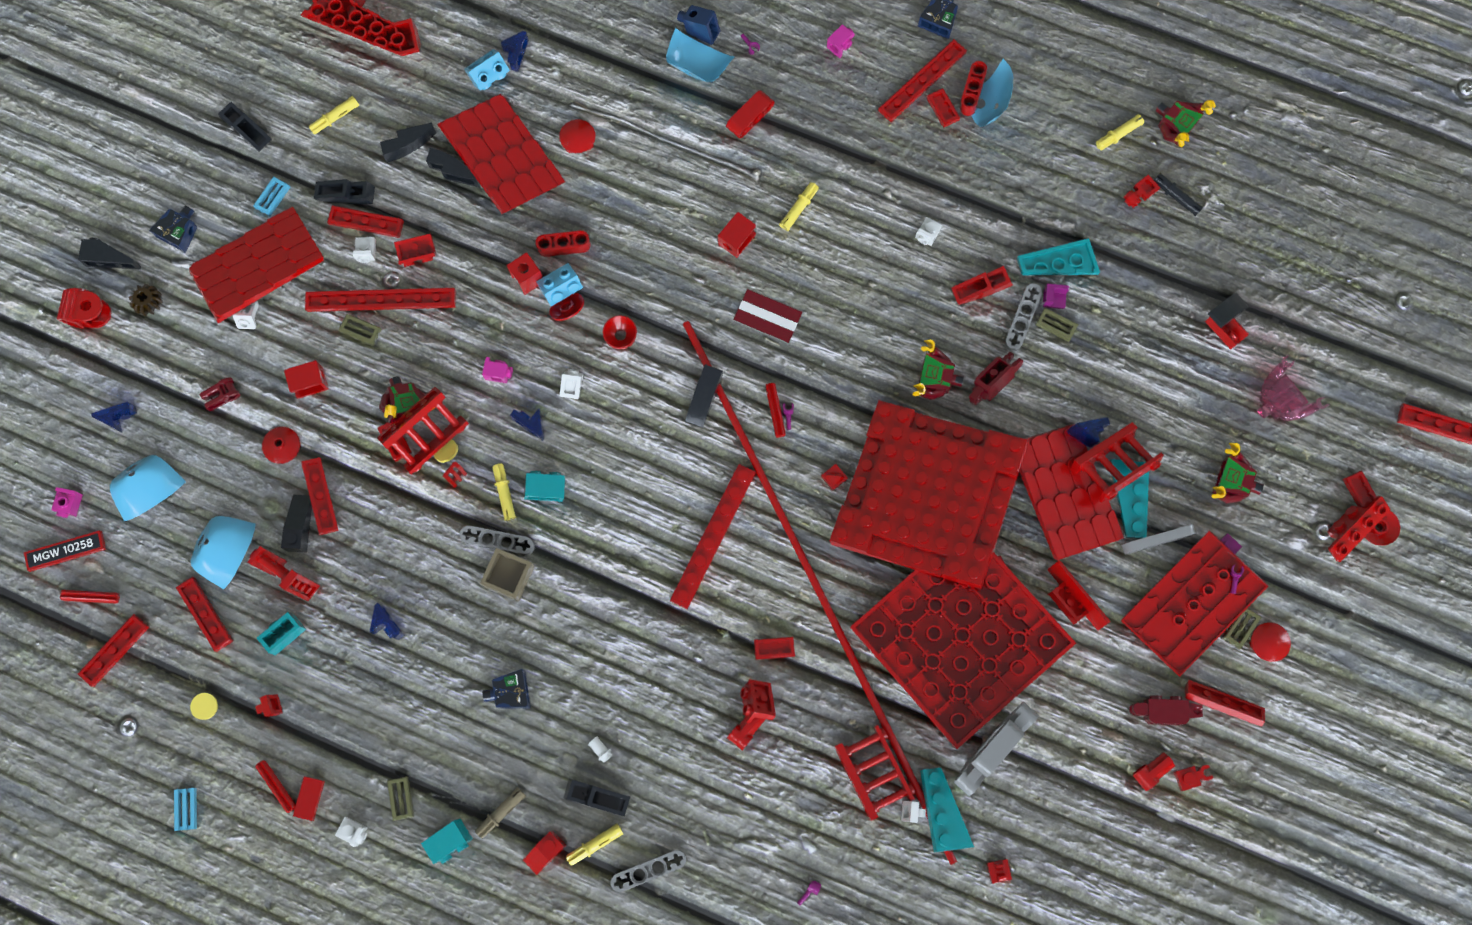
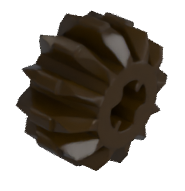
(145, 299)

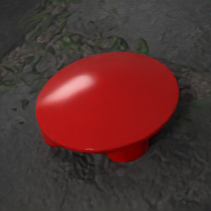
(577, 136)
(1270, 642)

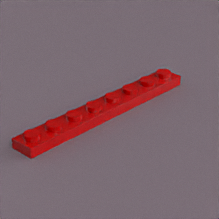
(380, 299)
(712, 537)

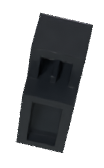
(244, 126)
(407, 141)
(451, 168)
(344, 192)
(1228, 310)
(704, 396)
(596, 797)

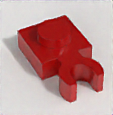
(1190, 778)

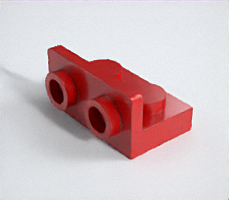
(1230, 334)
(757, 700)

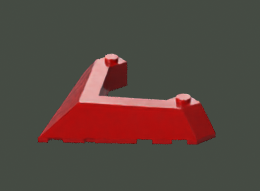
(366, 25)

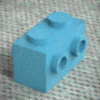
(487, 70)
(559, 284)

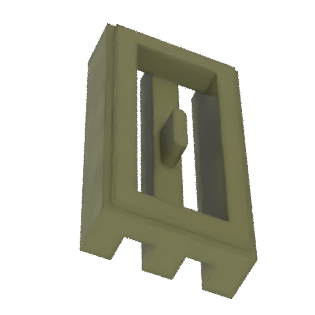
(1073, 325)
(374, 335)
(1232, 641)
(405, 780)

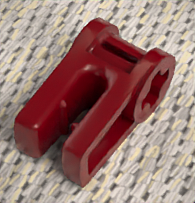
(225, 391)

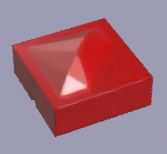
(834, 477)

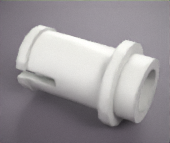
(600, 749)

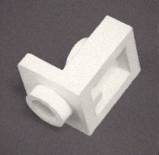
(928, 231)
(364, 249)
(245, 318)
(571, 384)
(352, 832)

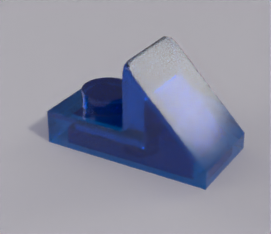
(516, 47)
(111, 415)
(534, 425)
(1088, 431)
(382, 619)

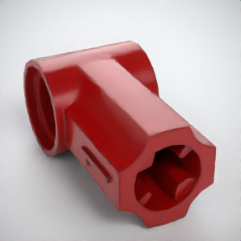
(744, 732)
(1150, 773)

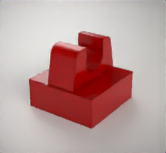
(269, 705)
(999, 871)

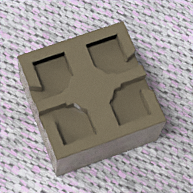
(507, 574)

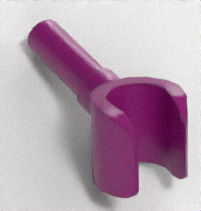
(750, 44)
(788, 413)
(1236, 576)
(813, 887)

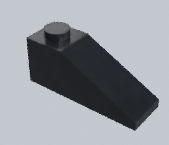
(99, 254)
(297, 524)

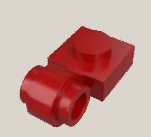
(1144, 188)

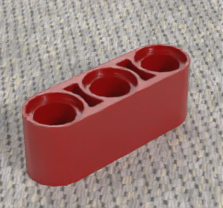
(973, 80)
(750, 114)
(555, 239)

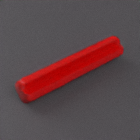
(775, 410)
(89, 596)
(275, 786)

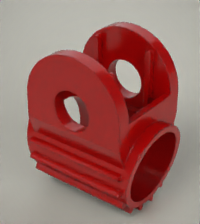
(81, 309)

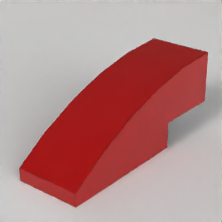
(982, 286)

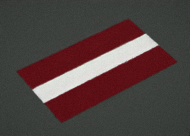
(768, 315)

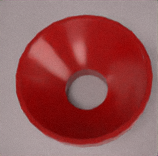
(616, 324)

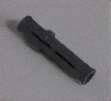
(1176, 193)

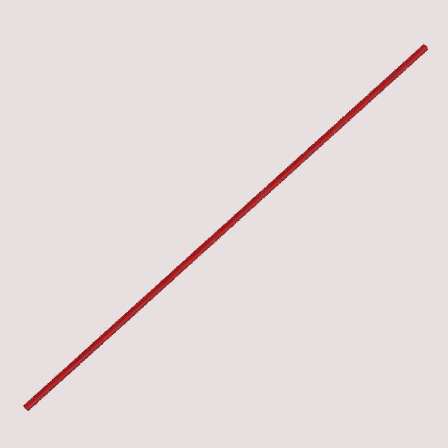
(814, 582)

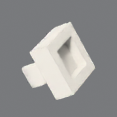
(911, 812)

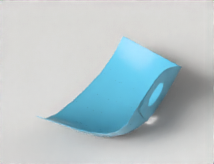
(696, 58)
(995, 90)
(149, 485)
(225, 550)

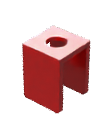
(737, 234)
(526, 280)
(306, 379)

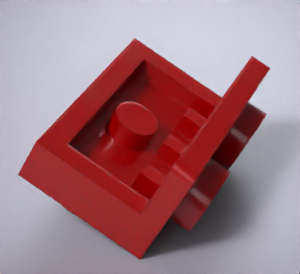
(415, 249)

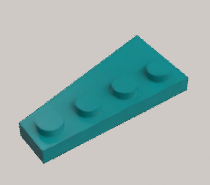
(1066, 259)
(1133, 502)
(944, 817)

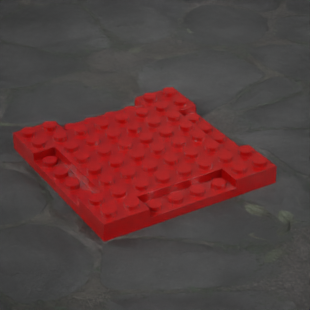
(929, 494)
(962, 646)

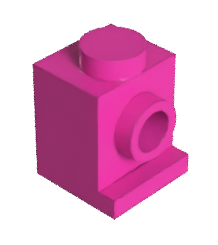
(840, 40)
(496, 371)
(66, 502)

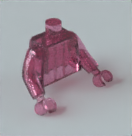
(1283, 398)

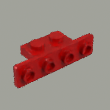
(1354, 526)
(1074, 599)

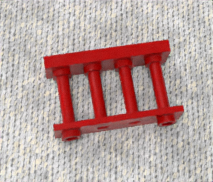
(416, 413)
(1113, 445)
(290, 580)
(863, 789)

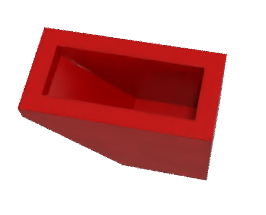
(544, 852)

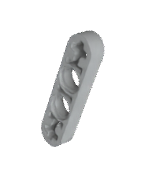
(1023, 317)
(497, 539)
(1159, 539)
(649, 873)

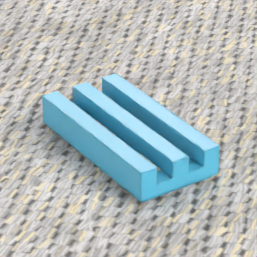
(274, 198)
(177, 809)

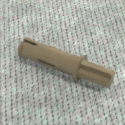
(499, 813)

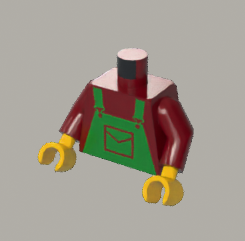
(1181, 119)
(936, 374)
(399, 399)
(1235, 478)

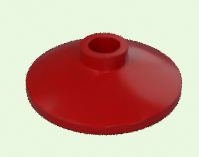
(567, 307)
(288, 449)
(1388, 532)

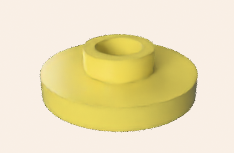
(447, 452)
(204, 706)

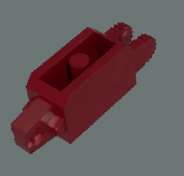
(994, 378)
(1166, 711)

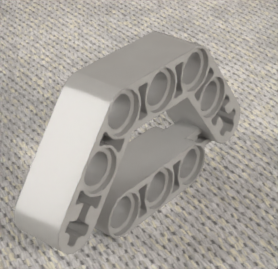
(995, 748)

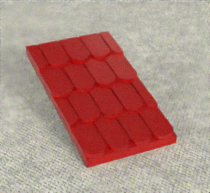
(501, 153)
(255, 264)
(1065, 501)
(1193, 603)

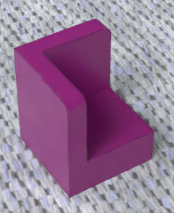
(1055, 296)

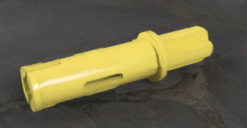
(332, 116)
(1113, 136)
(802, 201)
(504, 492)
(594, 844)

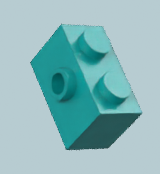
(544, 486)
(281, 633)
(447, 841)

